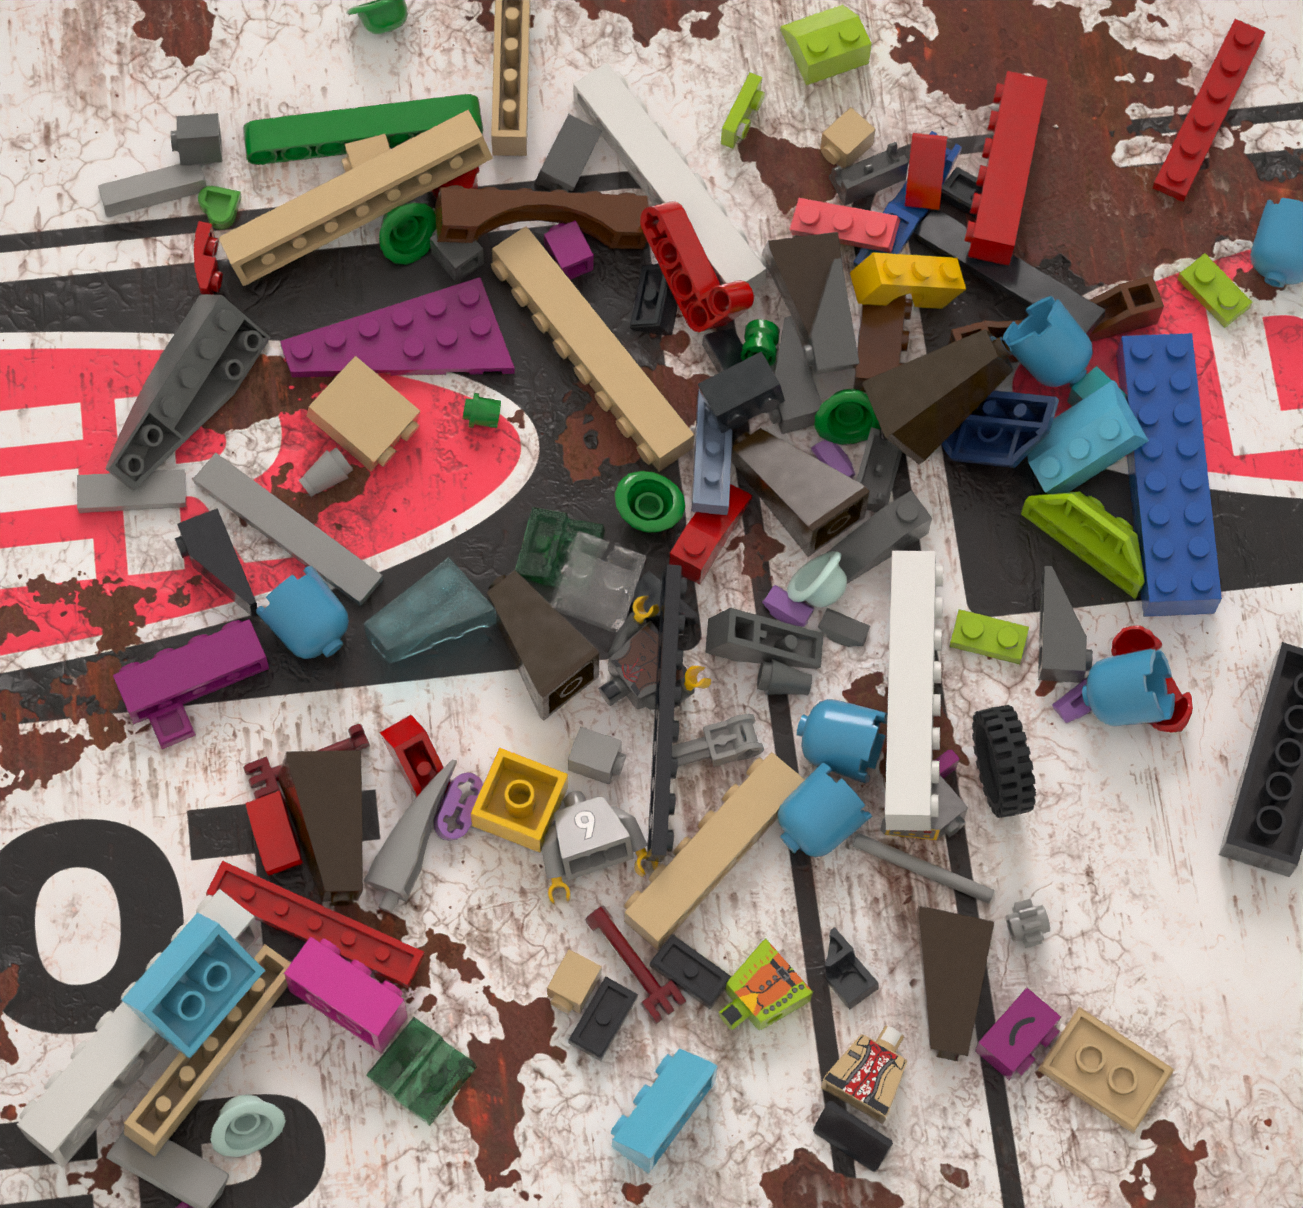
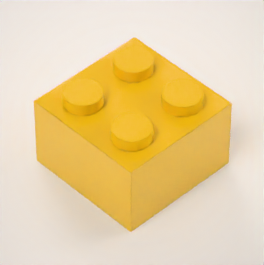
(519, 799)

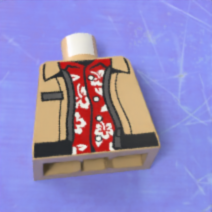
(868, 1074)

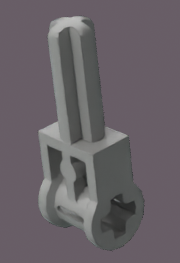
(721, 743)

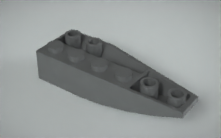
(186, 386)

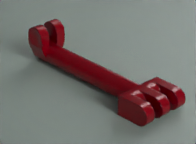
(271, 775)
(657, 995)

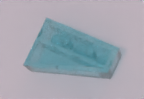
(429, 612)

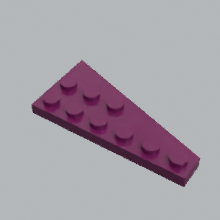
(419, 336)

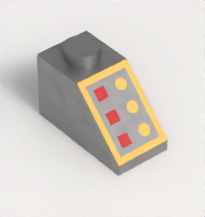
(950, 819)

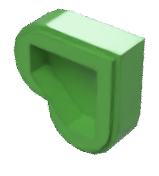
(219, 205)

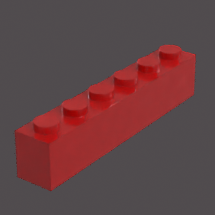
(1007, 168)

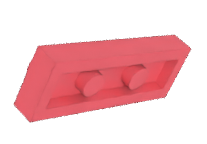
(854, 225)

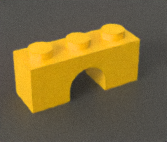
(887, 276)

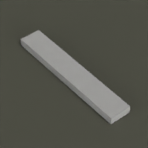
(288, 529)

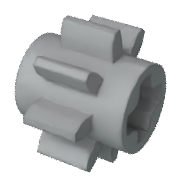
(1028, 923)

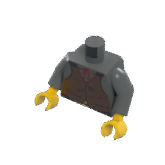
(635, 663)

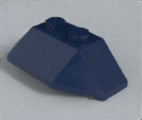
(1002, 429)

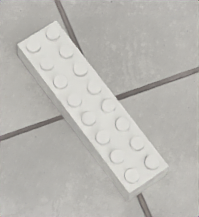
(112, 1058)

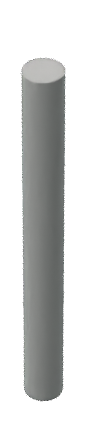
(923, 868)

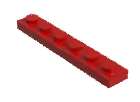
(1209, 110)
(309, 919)

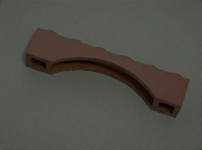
(470, 213)
(1125, 306)

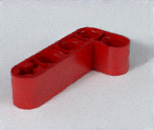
(689, 272)

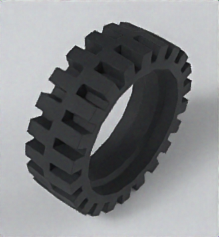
(1003, 761)

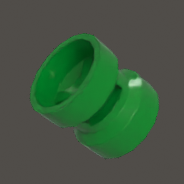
(761, 337)

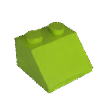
(827, 43)

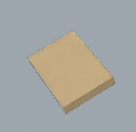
(1106, 1069)

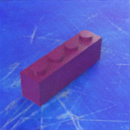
(191, 670)

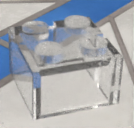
(597, 588)

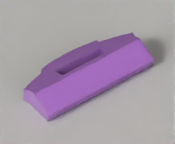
(834, 457)
(785, 609)
(1072, 704)

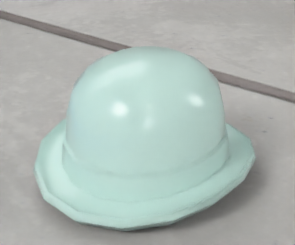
(819, 581)
(246, 1126)

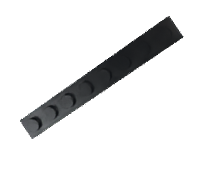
(665, 728)

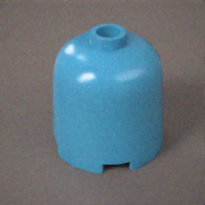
(1279, 243)
(1050, 344)
(306, 615)
(1130, 689)
(843, 737)
(820, 814)

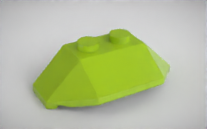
(1090, 534)

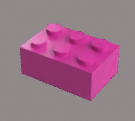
(346, 993)

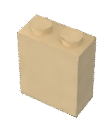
(364, 414)

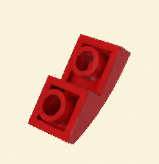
(925, 171)
(205, 263)
(274, 833)

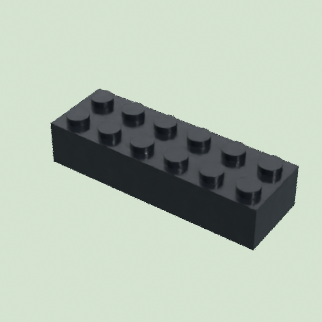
(1268, 802)

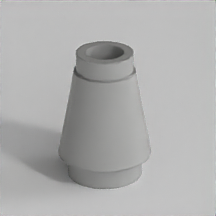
(326, 472)

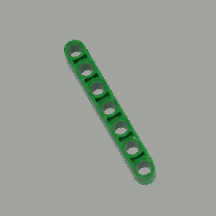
(328, 131)

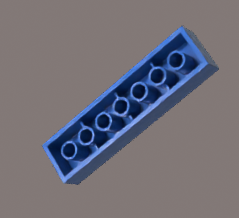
(1170, 476)

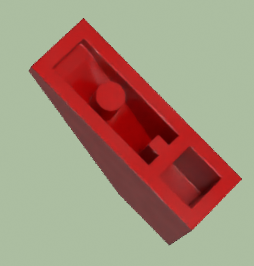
(706, 536)

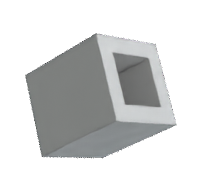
(596, 756)

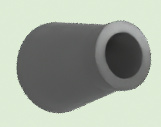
(782, 679)

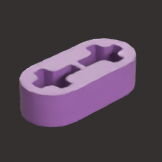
(451, 802)

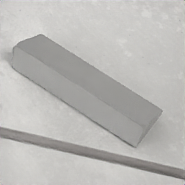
(151, 188)
(173, 1171)

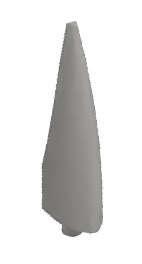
(403, 852)

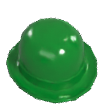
(381, 15)
(407, 232)
(846, 417)
(649, 501)

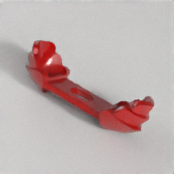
(1137, 639)

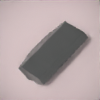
(843, 629)

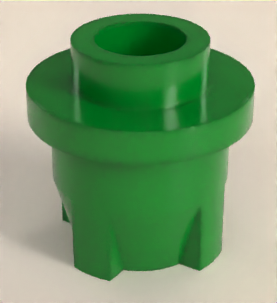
(482, 411)

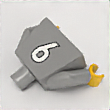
(590, 838)

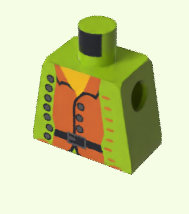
(764, 990)

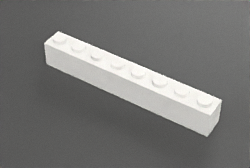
(664, 172)
(911, 691)

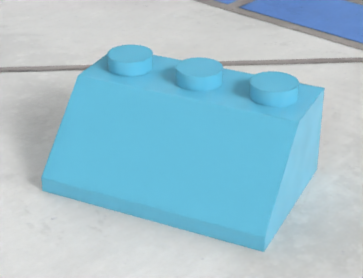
(1086, 440)
(193, 984)
(663, 1108)

